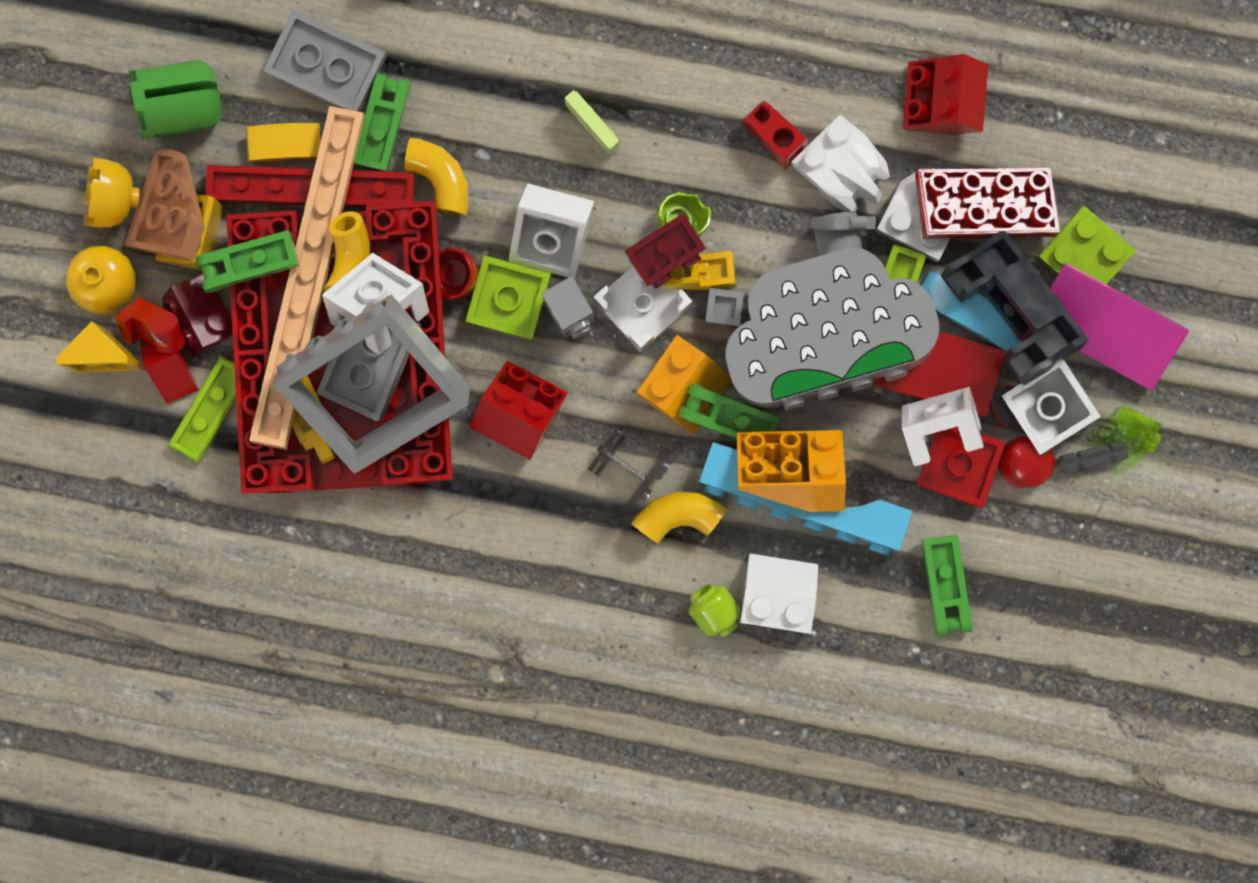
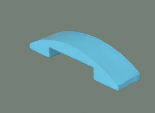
(972, 314)

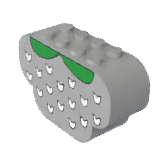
(828, 329)

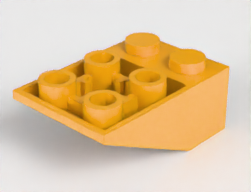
(794, 468)

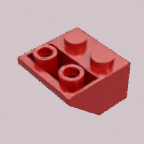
(946, 95)
(518, 409)

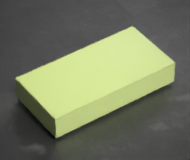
(592, 122)

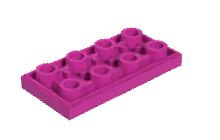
(1119, 328)

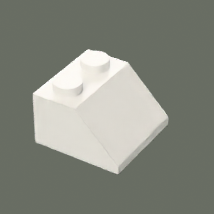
(550, 231)
(1051, 407)
(779, 593)

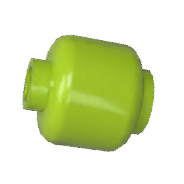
(714, 610)

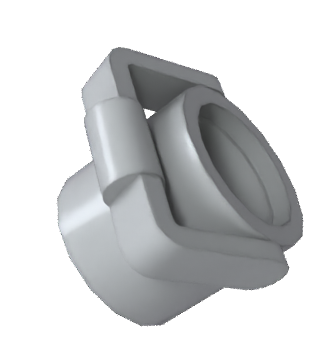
(840, 231)

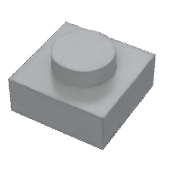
(724, 308)

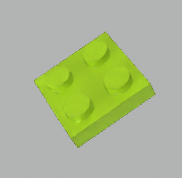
(1087, 246)
(508, 298)

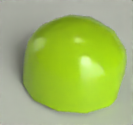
(690, 205)

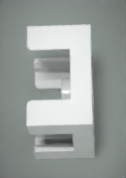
(373, 282)
(639, 310)
(940, 414)

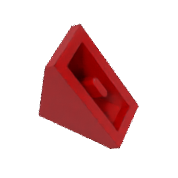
(169, 373)

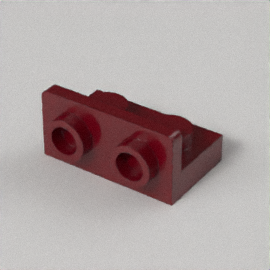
(664, 251)

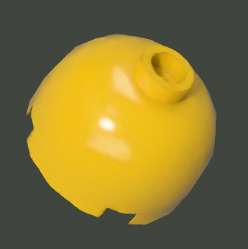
(108, 194)
(101, 280)

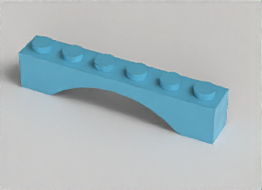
(875, 523)

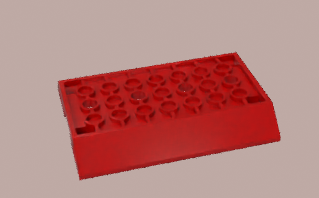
(406, 239)

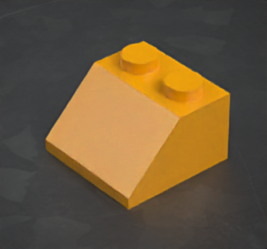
(671, 378)

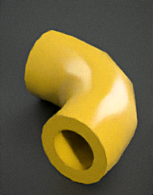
(442, 172)
(350, 244)
(679, 510)

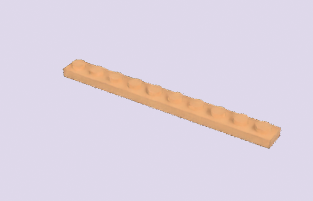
(306, 282)

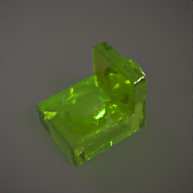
(1134, 423)

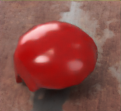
(457, 272)
(1023, 465)

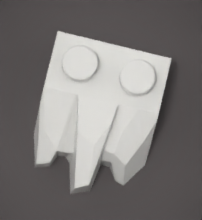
(843, 165)
(903, 222)

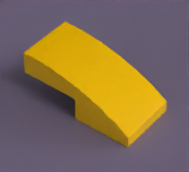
(283, 142)
(713, 271)

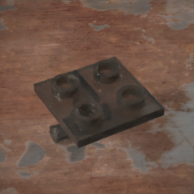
(656, 470)

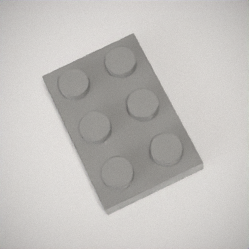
(324, 62)
(364, 378)

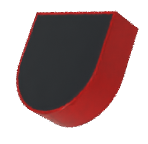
(999, 407)

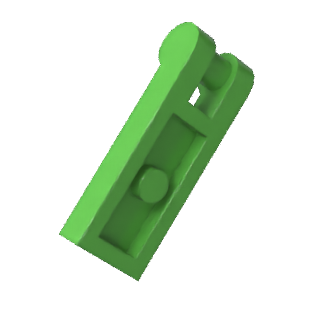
(382, 123)
(248, 260)
(726, 413)
(946, 584)

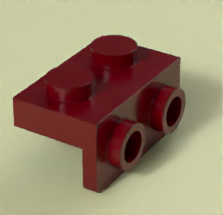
(200, 315)

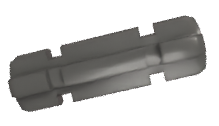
(1093, 457)

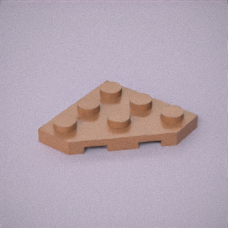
(167, 210)

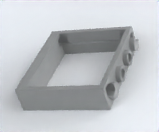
(396, 432)

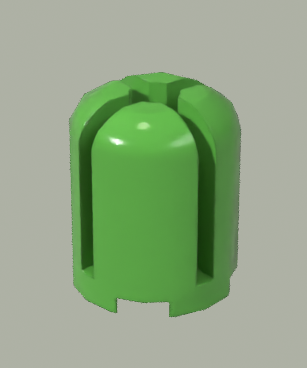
(175, 98)

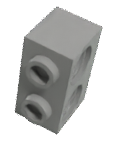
(569, 308)

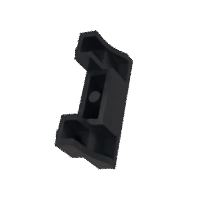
(1022, 300)

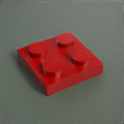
(958, 472)

